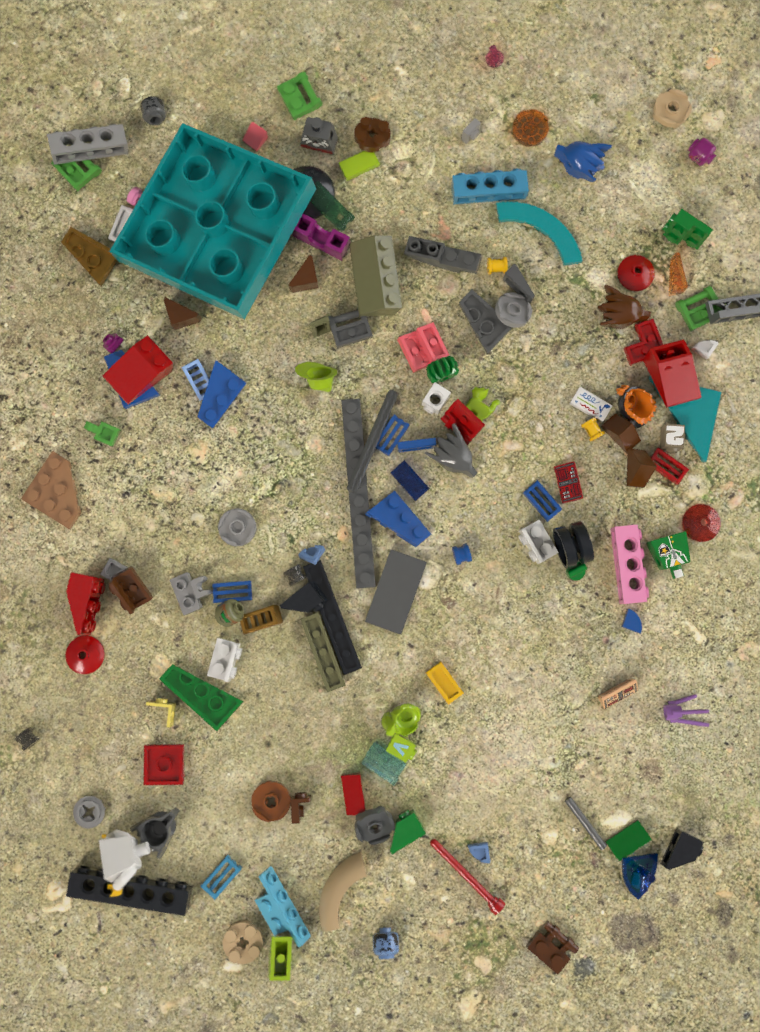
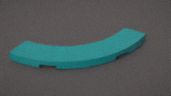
(546, 224)

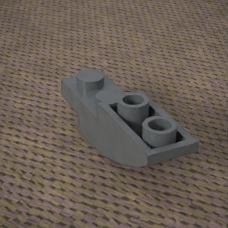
(443, 257)

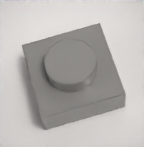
(471, 131)
(112, 568)

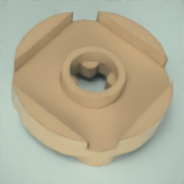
(672, 118)
(236, 952)

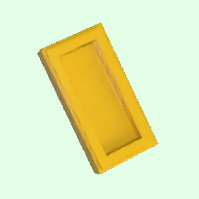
(444, 682)

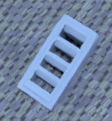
(193, 364)

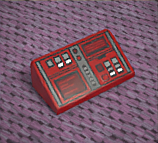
(568, 482)

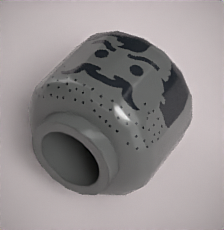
(153, 110)

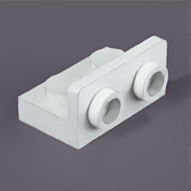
(538, 542)
(224, 660)

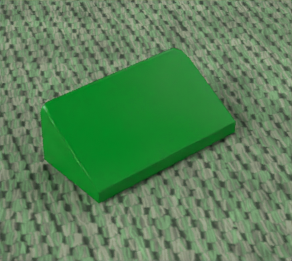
(628, 840)

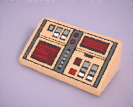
(618, 693)

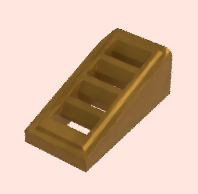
(276, 616)

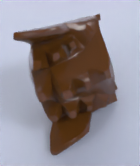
(621, 310)

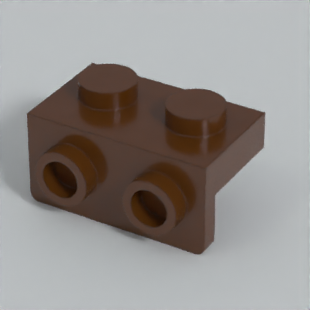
(129, 589)

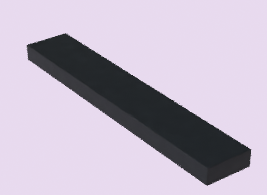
(333, 620)

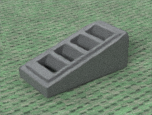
(517, 282)

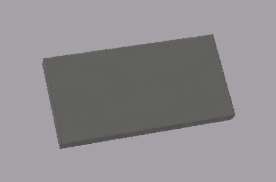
(395, 592)

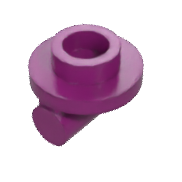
(112, 342)

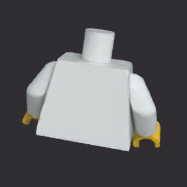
(121, 858)

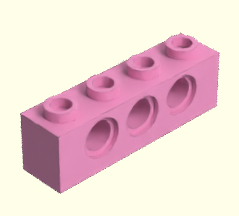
(623, 573)

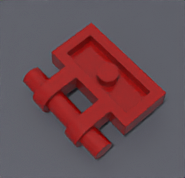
(464, 419)

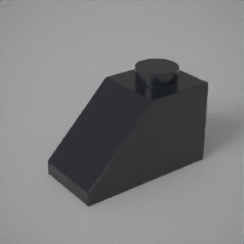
(306, 599)
(682, 850)

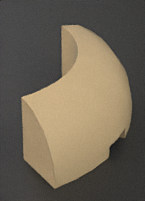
(337, 884)

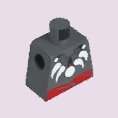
(319, 135)

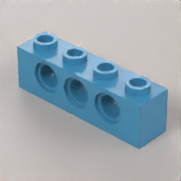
(481, 193)

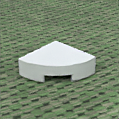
(705, 348)

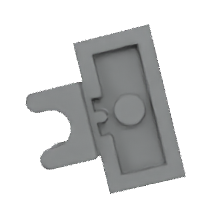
(189, 592)

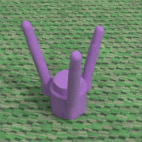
(674, 713)

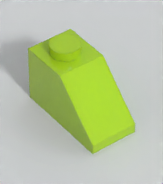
(280, 958)

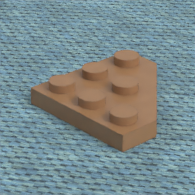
(55, 491)

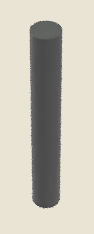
(585, 823)

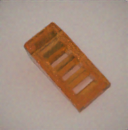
(677, 276)

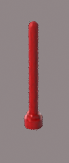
(495, 904)

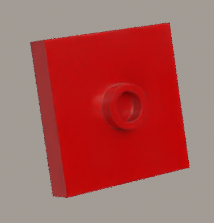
(163, 764)

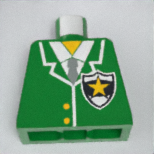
(670, 553)

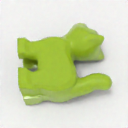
(479, 408)

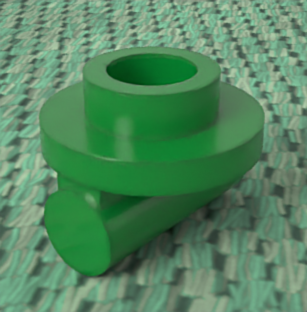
(577, 572)

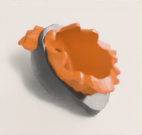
(636, 405)

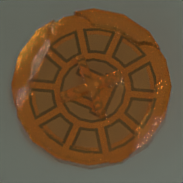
(530, 127)

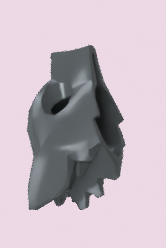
(454, 454)
(157, 830)

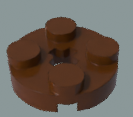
(368, 126)

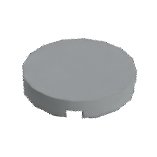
(513, 310)
(237, 527)

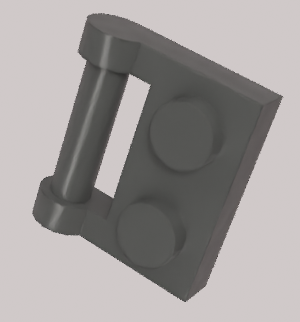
(352, 332)

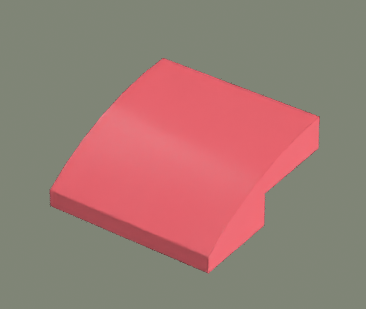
(422, 347)

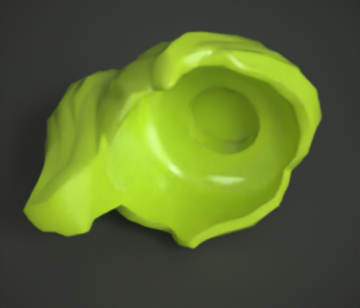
(402, 720)

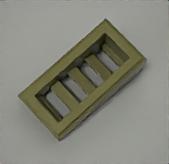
(320, 326)

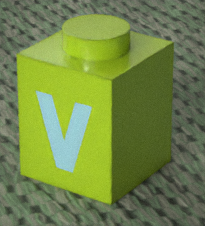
(401, 748)

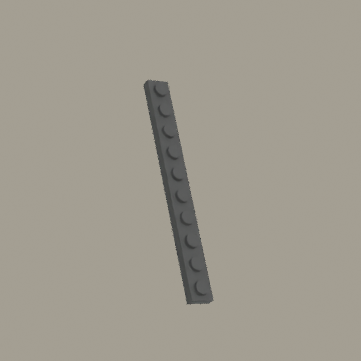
(358, 501)

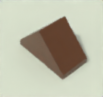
(305, 277)
(180, 315)
(621, 432)
(639, 468)

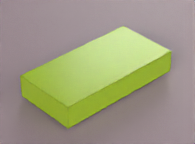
(358, 164)

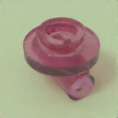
(494, 57)

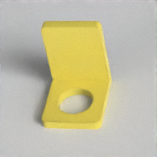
(164, 703)

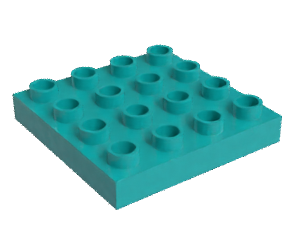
(213, 220)

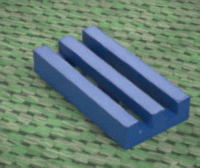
(399, 422)
(415, 445)
(552, 513)
(229, 584)

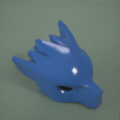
(583, 158)

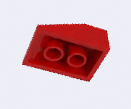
(138, 370)

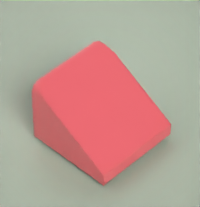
(255, 136)

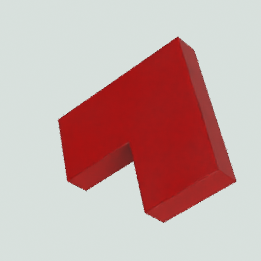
(648, 337)

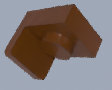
(297, 810)

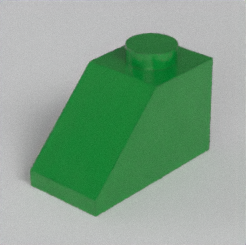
(407, 830)

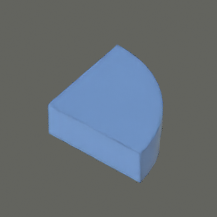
(312, 554)
(480, 851)

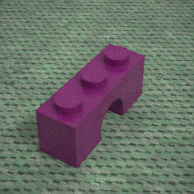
(332, 242)

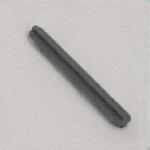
(372, 441)

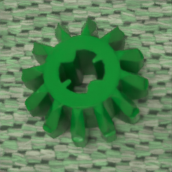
(442, 369)

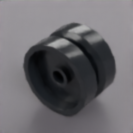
(573, 544)

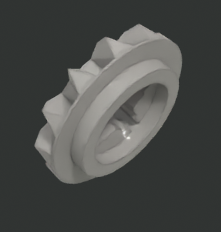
(80, 810)

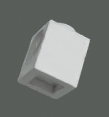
(438, 391)

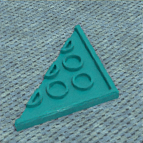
(698, 418)

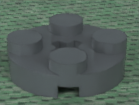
(375, 816)

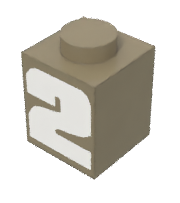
(672, 437)

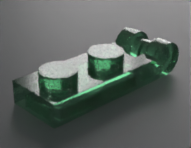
(331, 207)

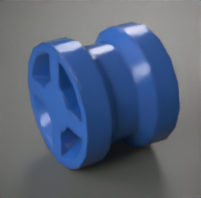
(461, 554)

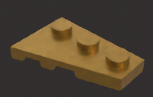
(90, 254)

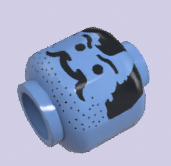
(385, 943)

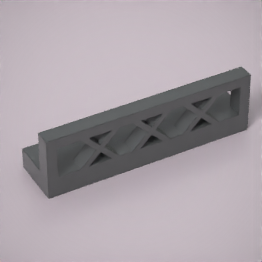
(735, 314)

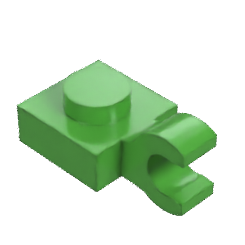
(104, 433)

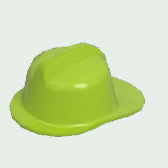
(317, 375)

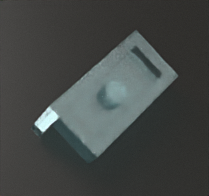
(383, 763)

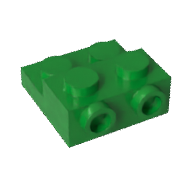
(687, 228)

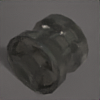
(294, 575)
(27, 739)

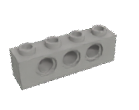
(82, 151)

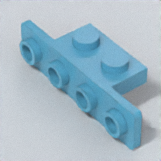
(279, 909)

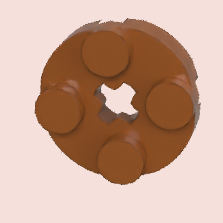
(272, 812)

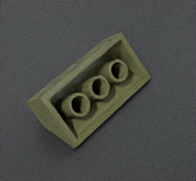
(375, 276)

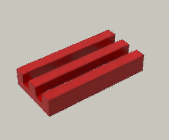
(684, 469)

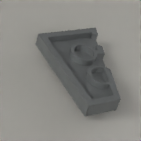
(483, 320)

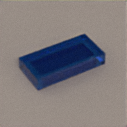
(409, 480)

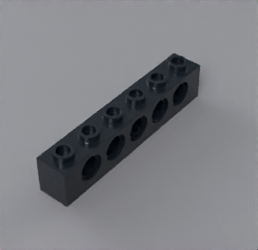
(79, 889)

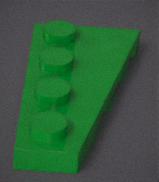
(205, 699)

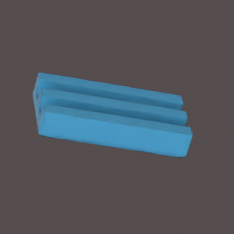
(232, 863)

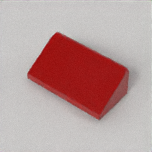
(353, 793)

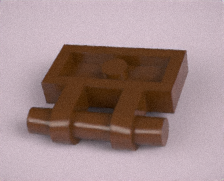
(548, 952)

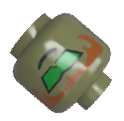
(229, 612)

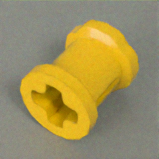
(497, 265)
(592, 429)

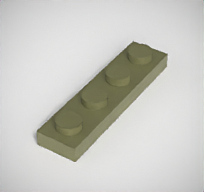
(323, 652)

